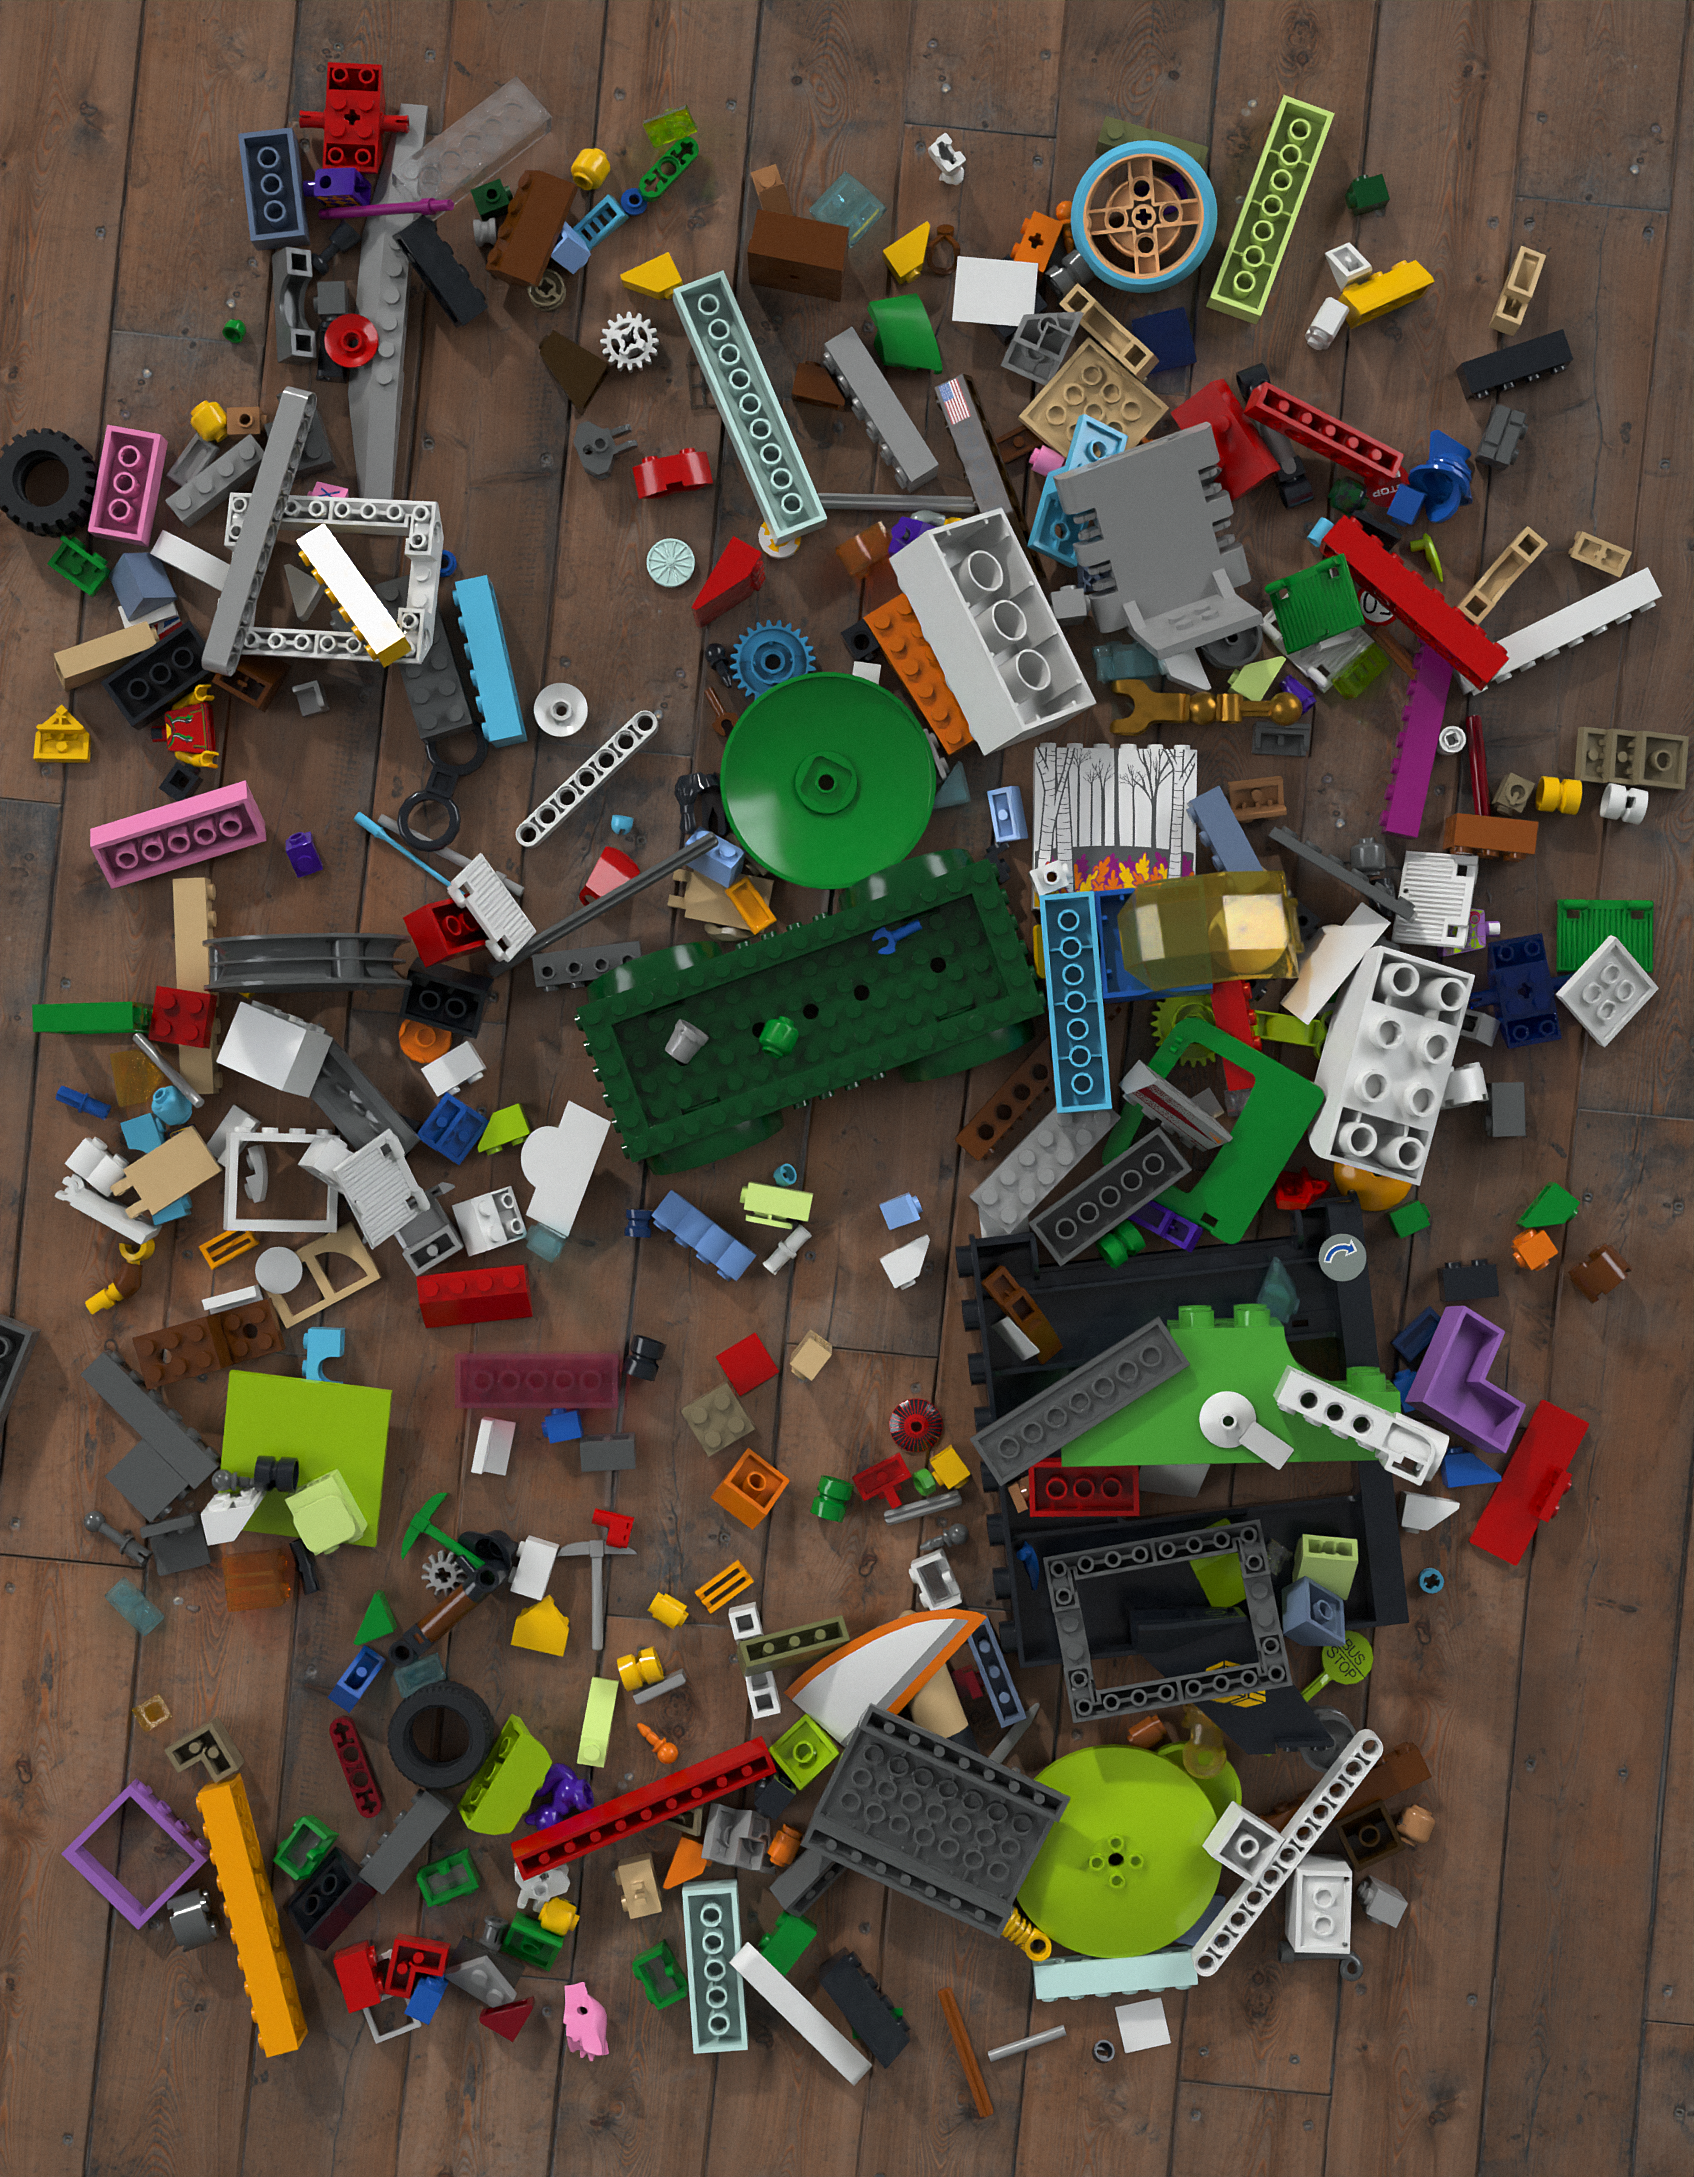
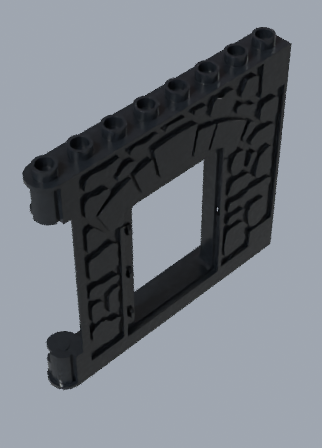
(1097, 1308)

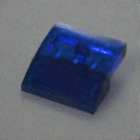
(1167, 337)

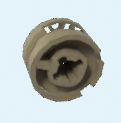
(549, 293)

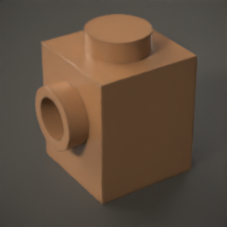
(246, 421)

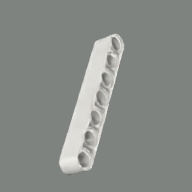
(591, 766)
(800, 2014)

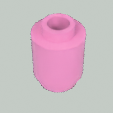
(1046, 460)

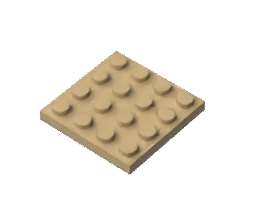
(1096, 387)

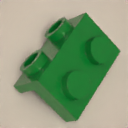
(80, 567)

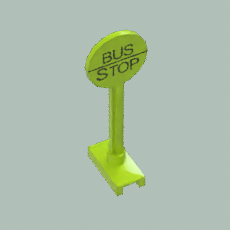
(1342, 1664)

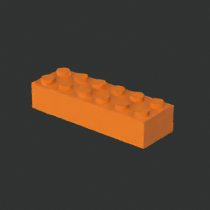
(919, 672)

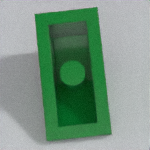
(1550, 1208)

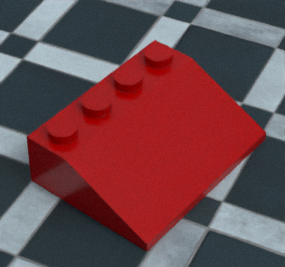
(730, 583)

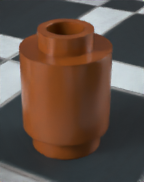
(1147, 1732)

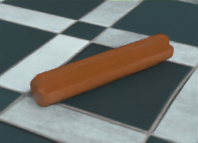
(1394, 650)

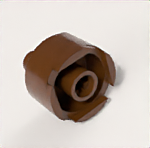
(1600, 1273)

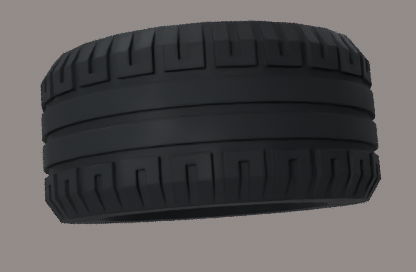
(413, 1762)

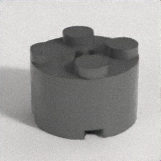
(193, 1919)

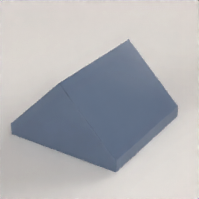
(141, 584)

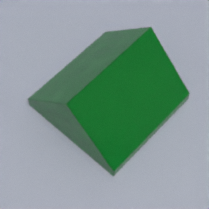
(531, 1942)

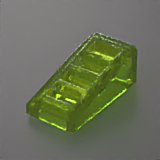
(1345, 680)

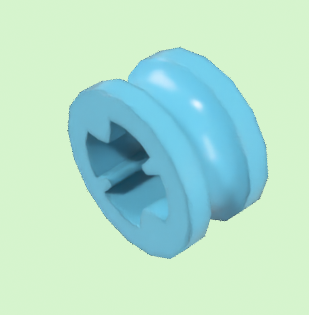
(1427, 1573)

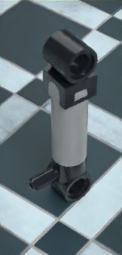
(1290, 480)

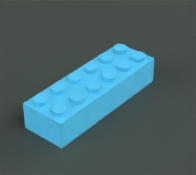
(490, 660)

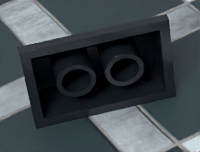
(446, 998)
(328, 1900)

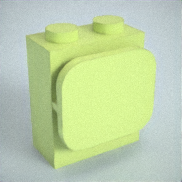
(775, 1204)
(326, 1513)
(1327, 1562)

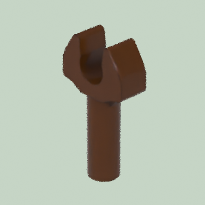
(721, 714)

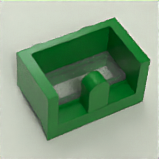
(305, 1847)
(448, 1878)
(660, 1975)

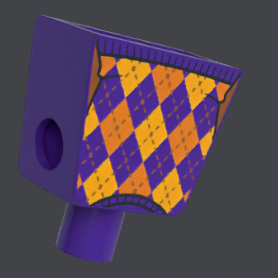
(339, 187)

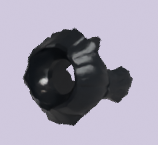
(709, 788)

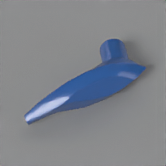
(1030, 1562)

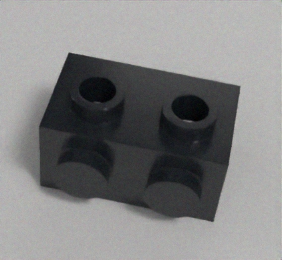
(773, 1794)

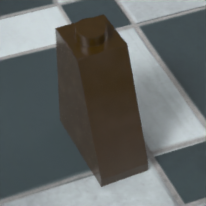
(573, 368)

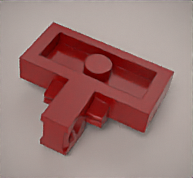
(883, 1479)

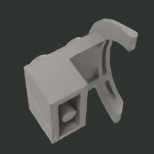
(430, 1234)

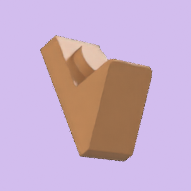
(771, 190)

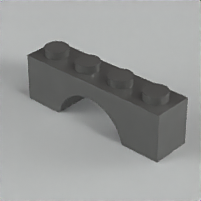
(290, 280)

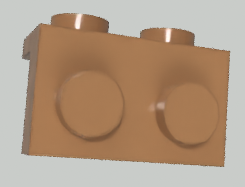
(1257, 799)

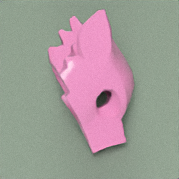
(587, 2030)

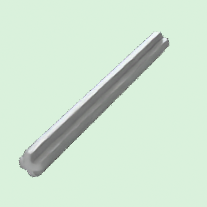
(896, 502)

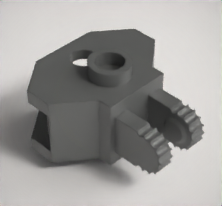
(601, 443)

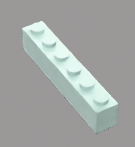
(1086, 1975)

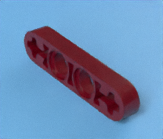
(353, 1767)

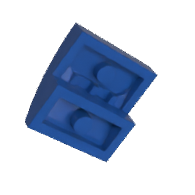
(452, 1128)

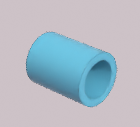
(1319, 531)

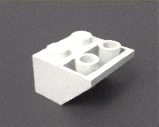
(489, 1221)
(228, 1514)

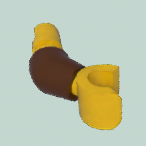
(128, 1279)

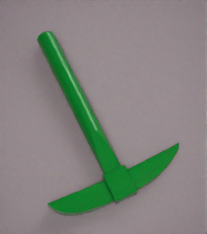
(421, 1523)

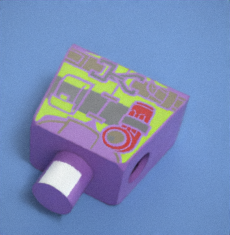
(1477, 934)

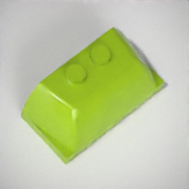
(505, 1781)

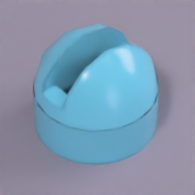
(621, 822)
(790, 1173)

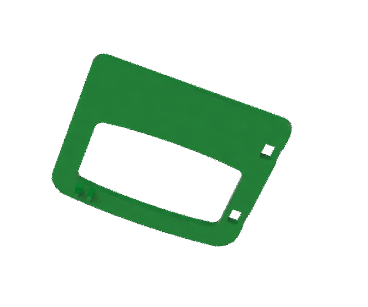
(1261, 1141)

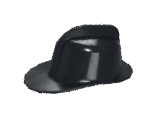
(490, 1545)

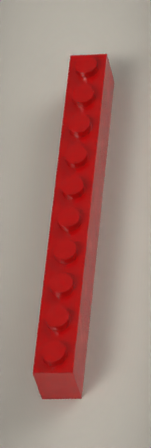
(642, 1808)

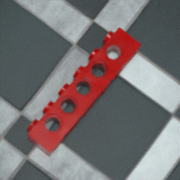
(1323, 434)

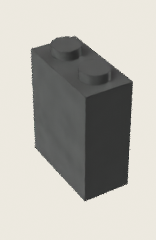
(148, 1481)

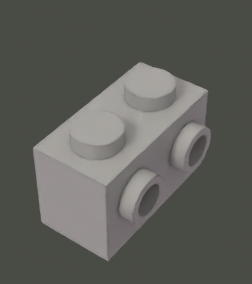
(1069, 605)
(1381, 1901)

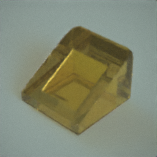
(151, 1712)

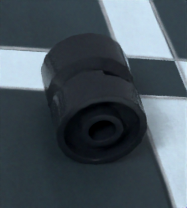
(644, 1357)
(276, 1474)

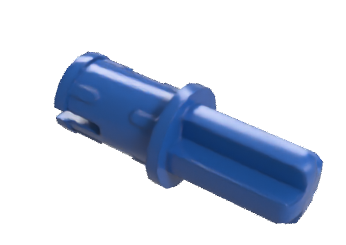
(83, 1102)

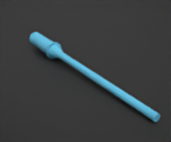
(378, 832)

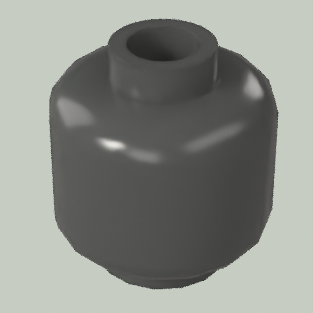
(1368, 857)

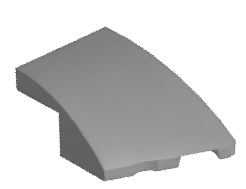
(1041, 344)
(738, 1839)

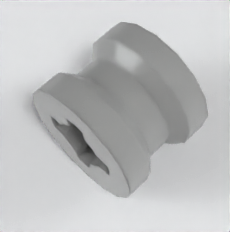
(485, 231)

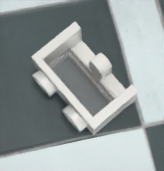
(936, 1581)

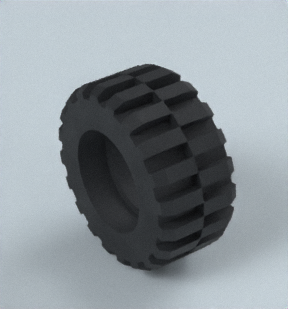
(18, 463)

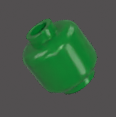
(778, 1037)

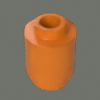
(785, 1845)

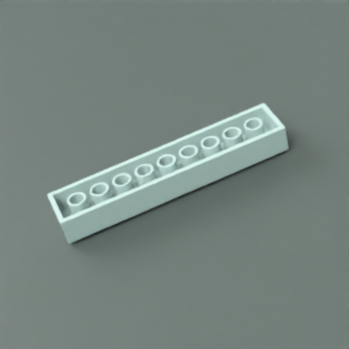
(749, 408)

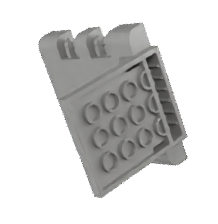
(1159, 544)

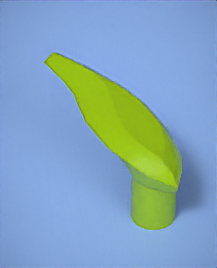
(1430, 553)

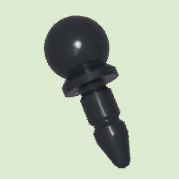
(716, 655)

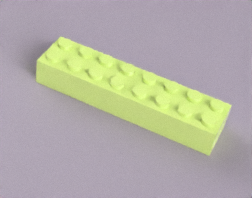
(1270, 209)

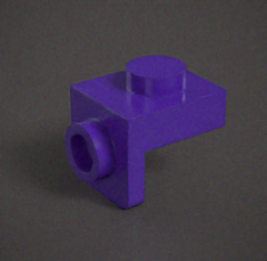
(303, 854)

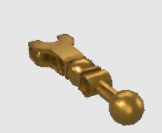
(1200, 708)

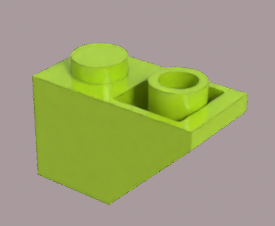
(505, 1127)

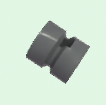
(1065, 276)

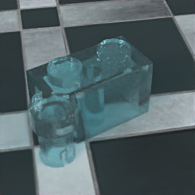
(1124, 662)

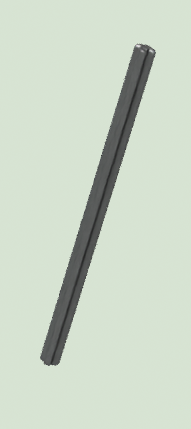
(607, 902)

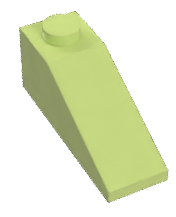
(598, 1722)

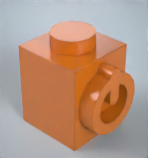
(1533, 1249)

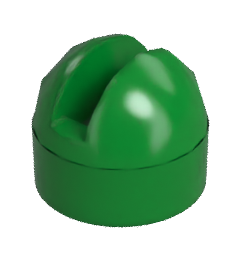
(230, 329)

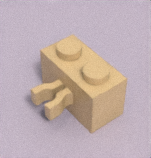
(640, 1885)

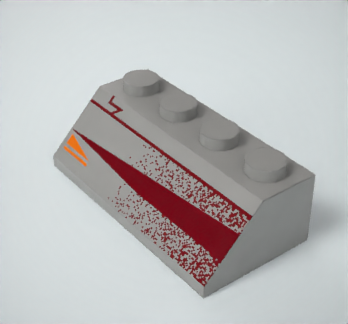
(1172, 1108)

